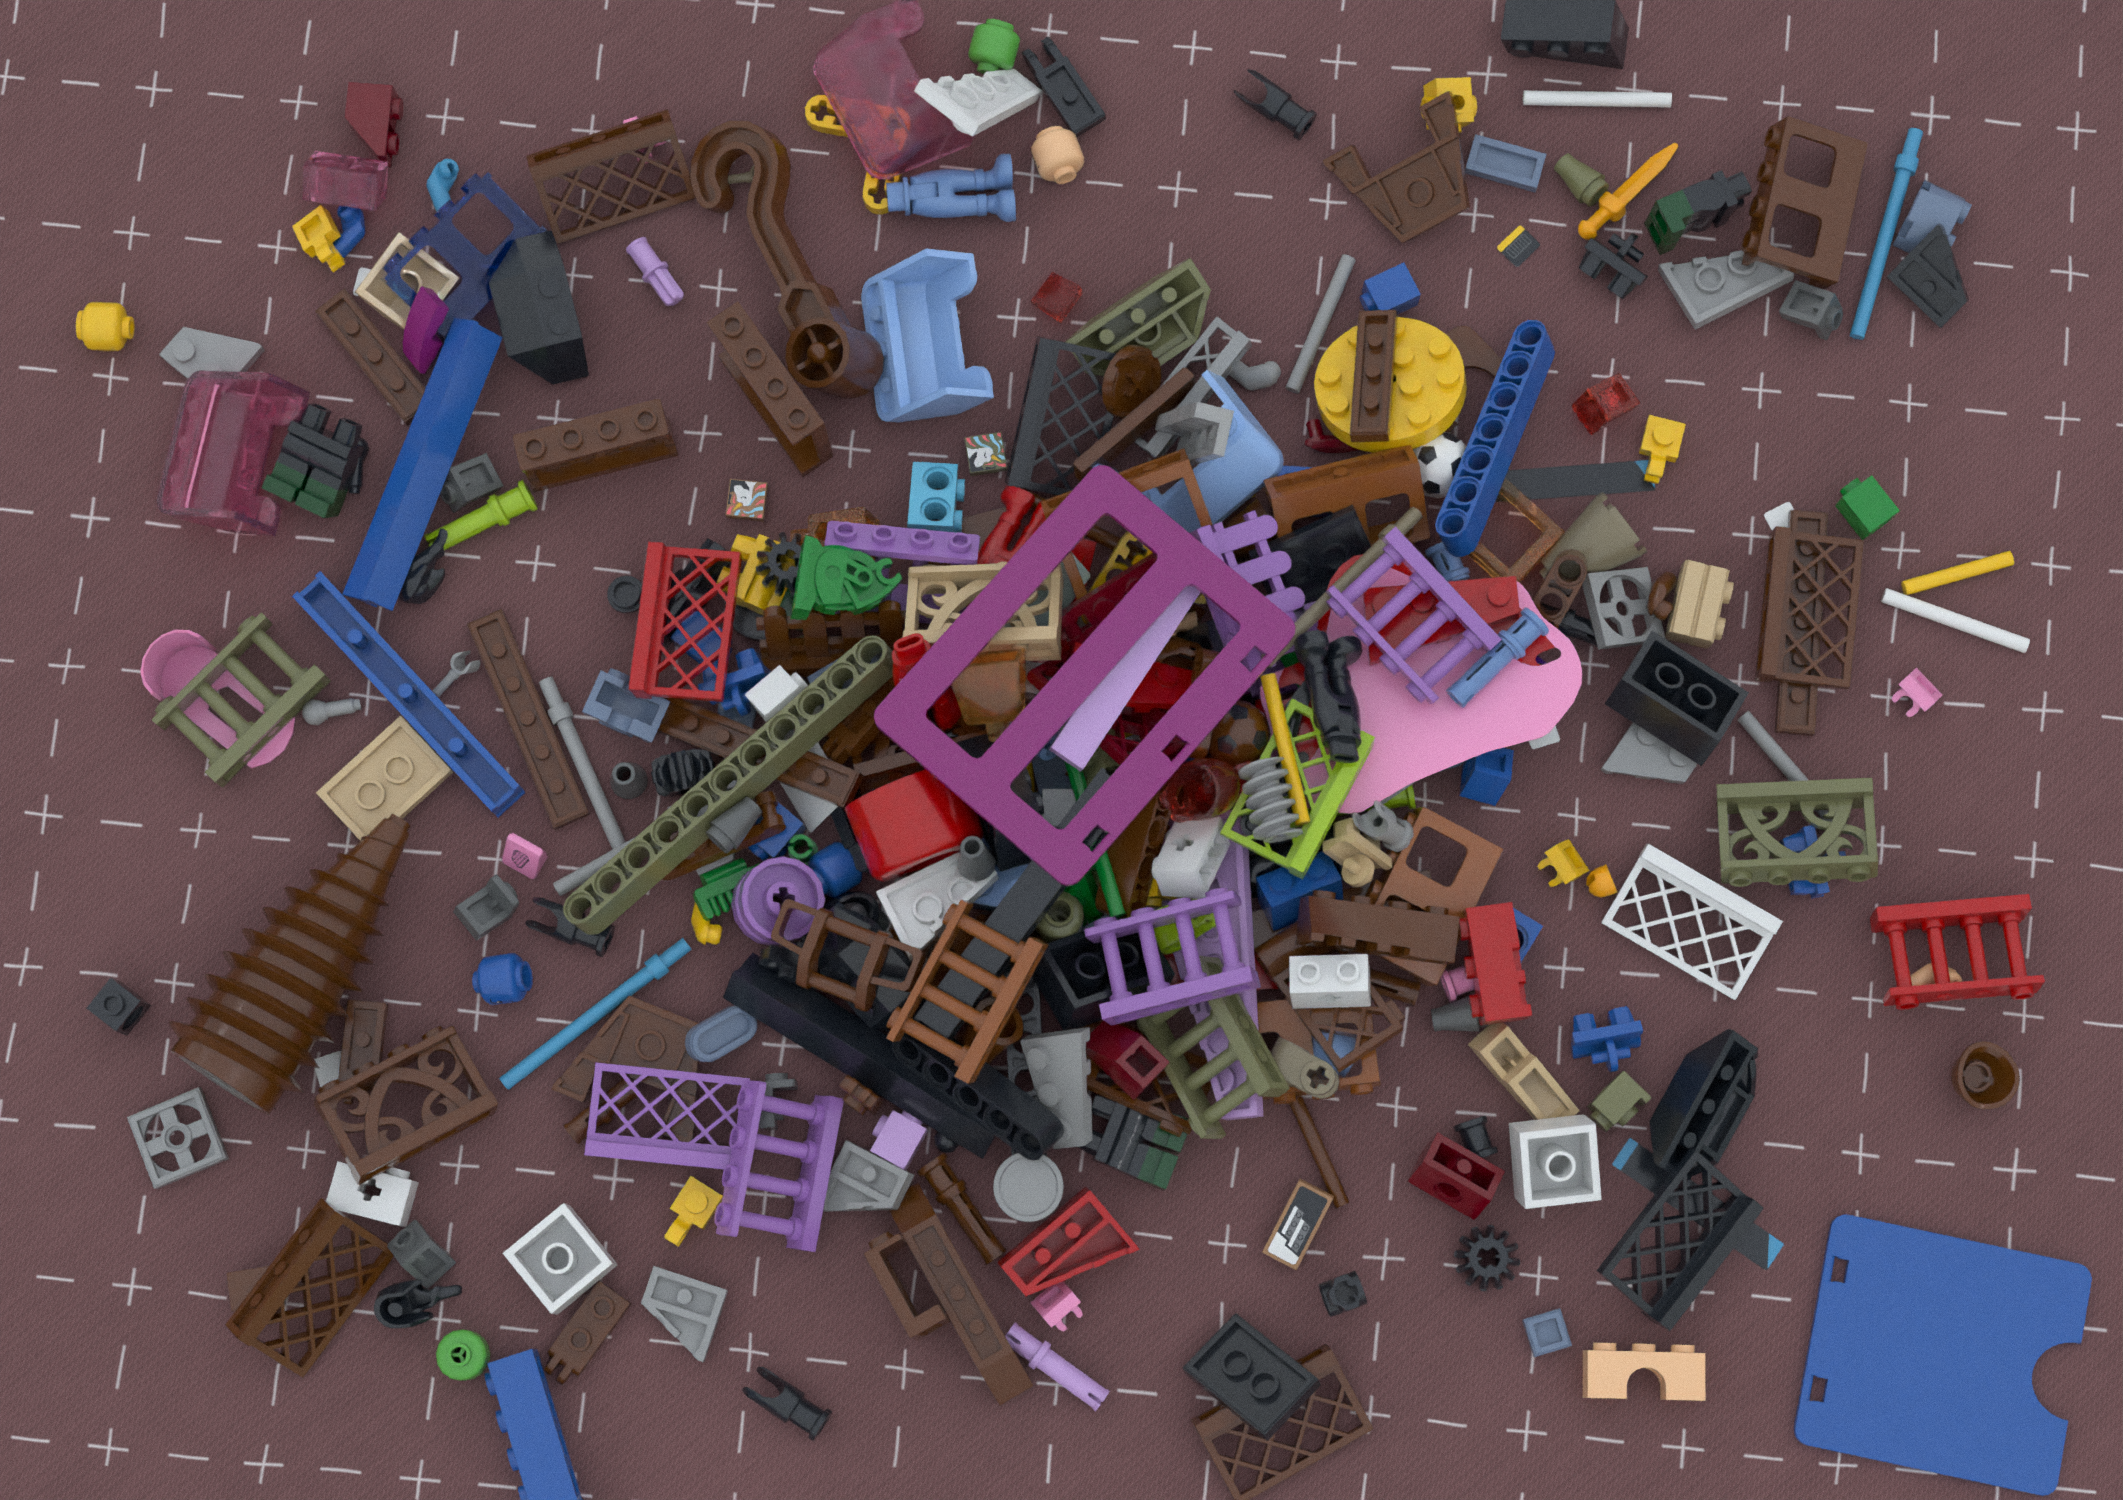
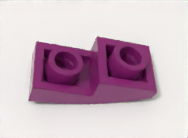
(423, 321)

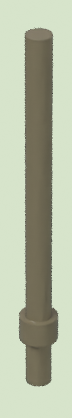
(1320, 607)

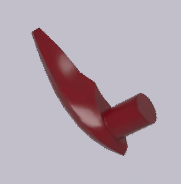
(1324, 443)

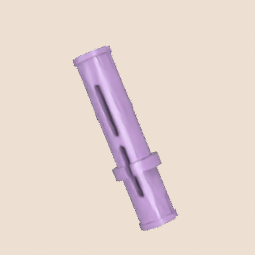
(1055, 1366)

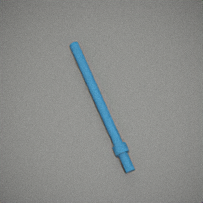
(1905, 167)
(655, 967)

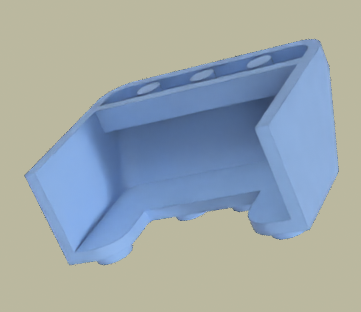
(918, 329)

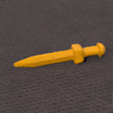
(1614, 205)

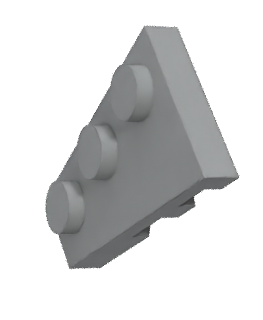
(1060, 1080)

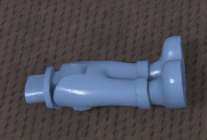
(934, 192)

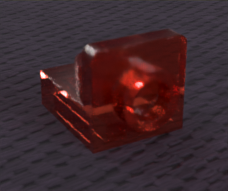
(1604, 403)

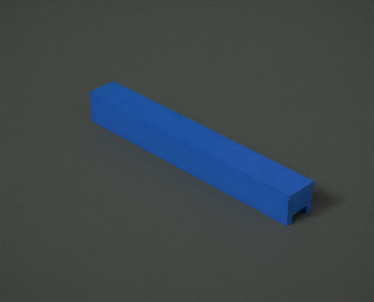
(423, 464)
(409, 695)

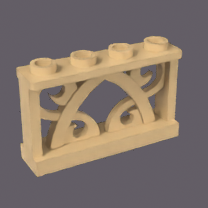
(962, 585)

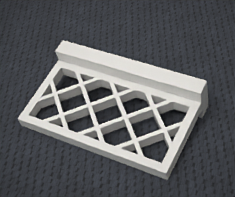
(1708, 892)

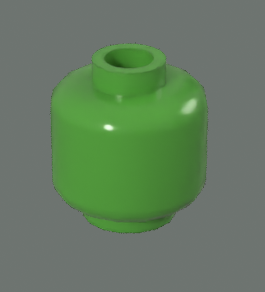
(994, 46)
(476, 1355)

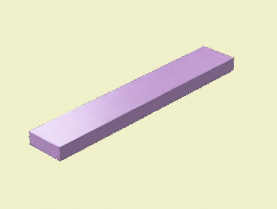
(1101, 709)

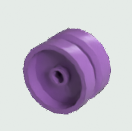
(782, 878)

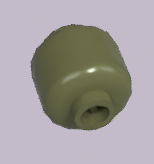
(1071, 917)

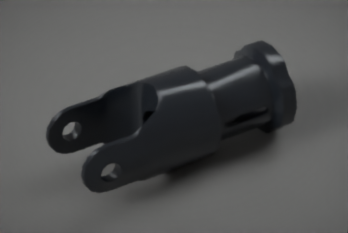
(1281, 108)
(569, 932)
(790, 1405)

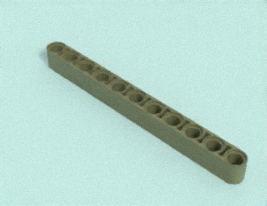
(712, 788)

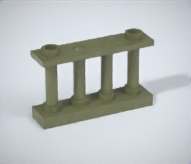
(251, 736)
(1243, 1045)

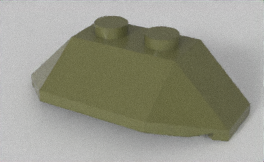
(1157, 315)

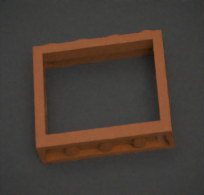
(1142, 478)

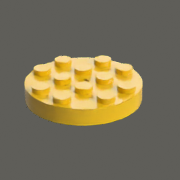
(1425, 393)

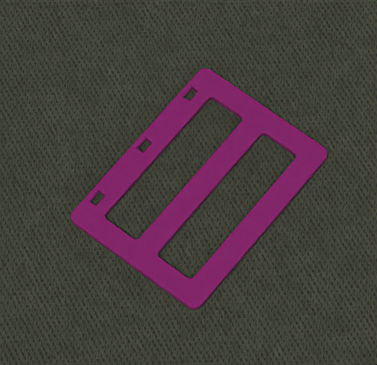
(987, 780)

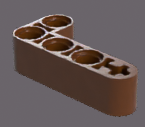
(1134, 853)

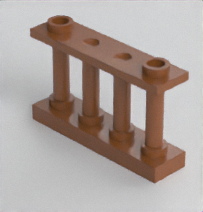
(1005, 990)

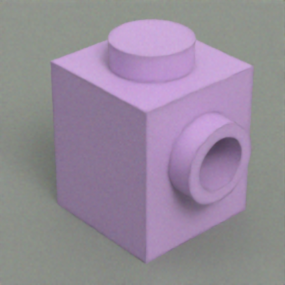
(898, 1138)

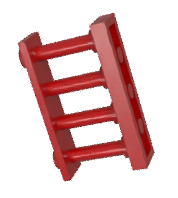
(1970, 915)

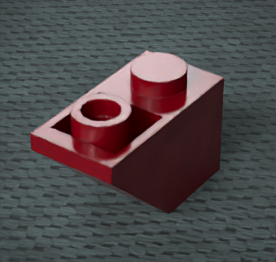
(373, 117)
(1125, 1057)

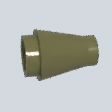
(1583, 181)

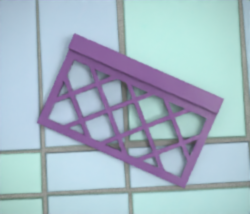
(652, 1148)

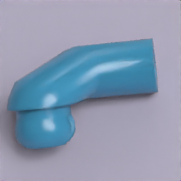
(441, 181)

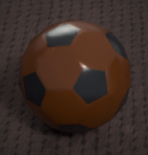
(1240, 735)

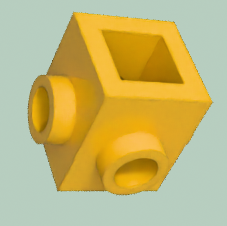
(1464, 100)

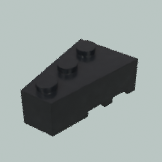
(1566, 31)

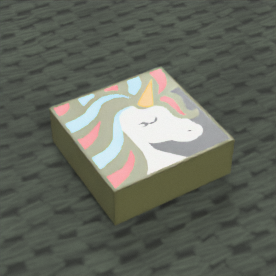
(985, 454)

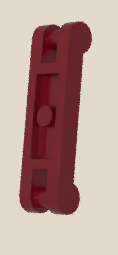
(1101, 601)

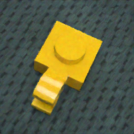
(316, 235)
(1661, 443)
(694, 1206)

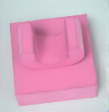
(1920, 690)
(1056, 1303)

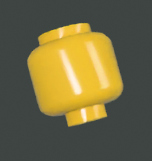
(104, 326)

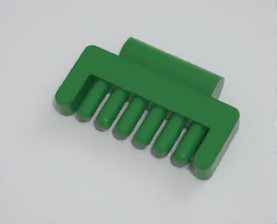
(716, 884)

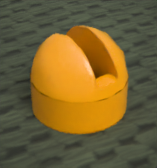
(1601, 882)

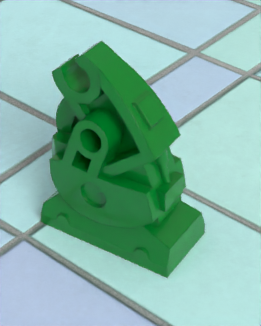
(835, 581)

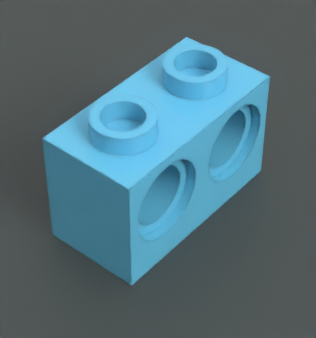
(932, 504)

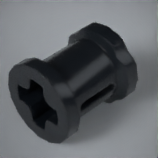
(1475, 1137)

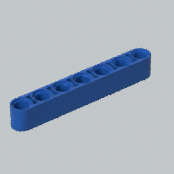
(1495, 438)

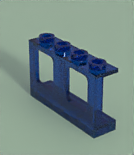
(461, 254)

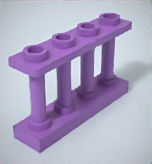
(905, 543)
(1450, 607)
(1197, 985)
(814, 1153)

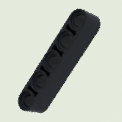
(990, 1100)

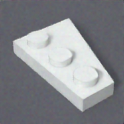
(922, 899)

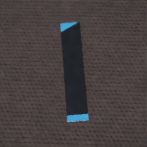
(1580, 480)
(1639, 1165)

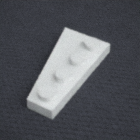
(979, 101)

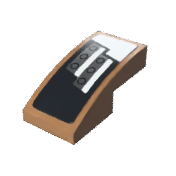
(1298, 1224)

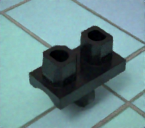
(1599, 256)

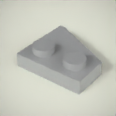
(865, 1182)

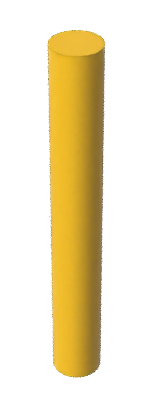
(1957, 573)

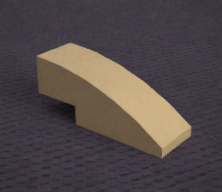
(1521, 1073)

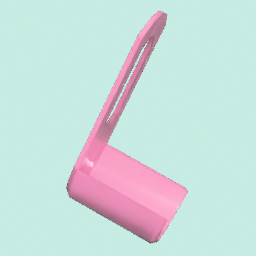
(175, 661)

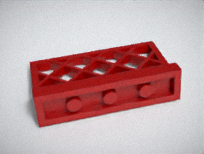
(653, 628)

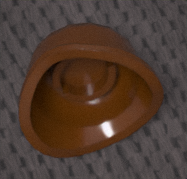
(1985, 1075)

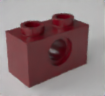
(1456, 1176)

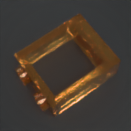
(1534, 553)

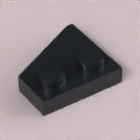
(1932, 277)

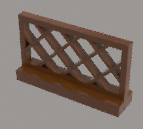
(601, 147)
(1776, 607)
(284, 1276)
(1221, 1420)

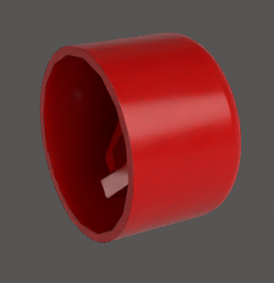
(910, 825)

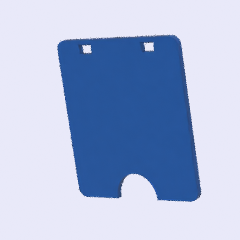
(1938, 1353)

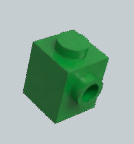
(1866, 506)

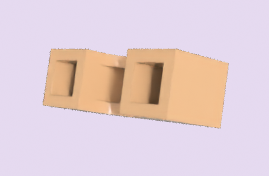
(1678, 1371)

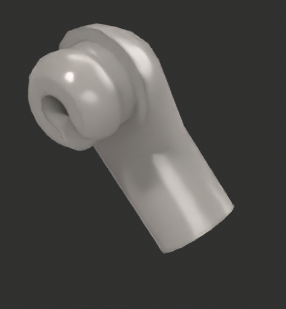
(1256, 376)

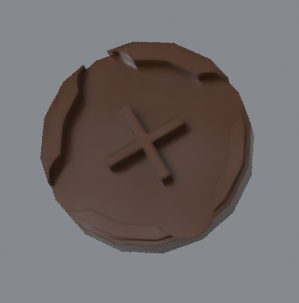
(1130, 380)

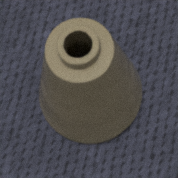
(1600, 536)

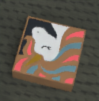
(746, 500)

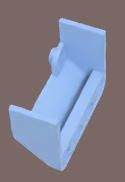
(1228, 479)

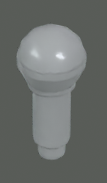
(318, 711)

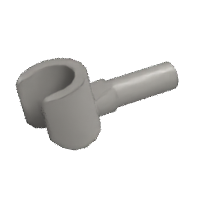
(458, 668)

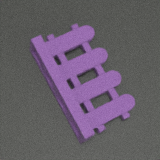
(1266, 567)

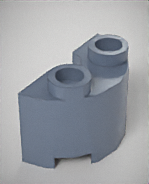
(1930, 208)
(620, 710)

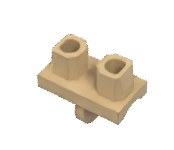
(1356, 853)

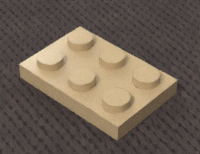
(384, 779)

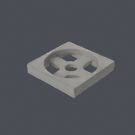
(1604, 634)
(140, 1122)

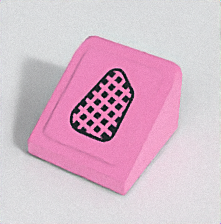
(523, 856)

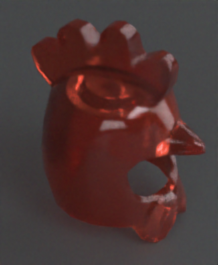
(1209, 789)

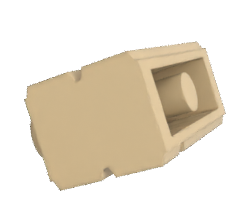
(1698, 604)

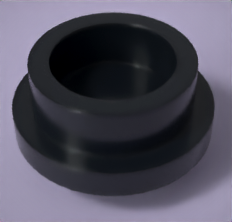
(625, 594)

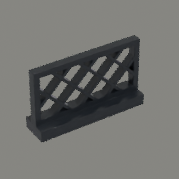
(1033, 413)
(1698, 1256)

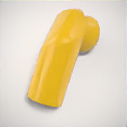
(703, 929)

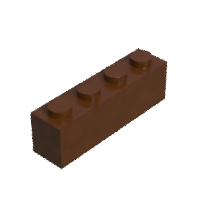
(1377, 929)

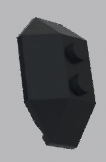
(538, 310)
(844, 960)
(1704, 1102)

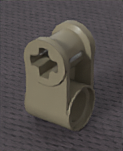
(1299, 1066)

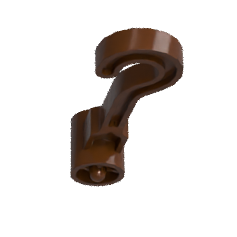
(823, 345)

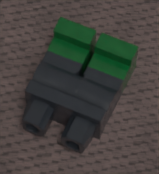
(1695, 209)
(316, 462)
(1123, 1146)

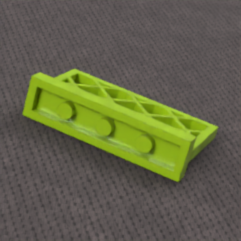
(1322, 812)

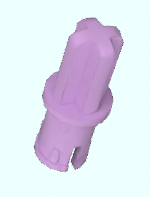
(655, 271)

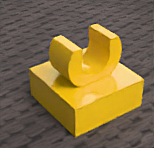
(1565, 861)

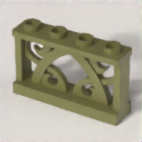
(1834, 795)

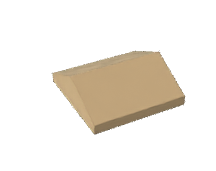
(418, 272)

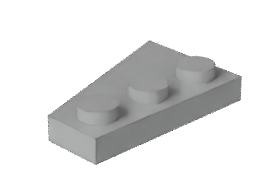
(1719, 285)

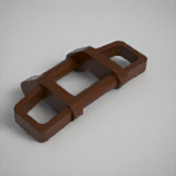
(879, 943)

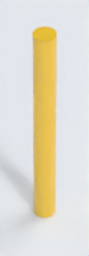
(1284, 746)

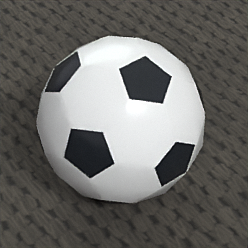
(1439, 463)

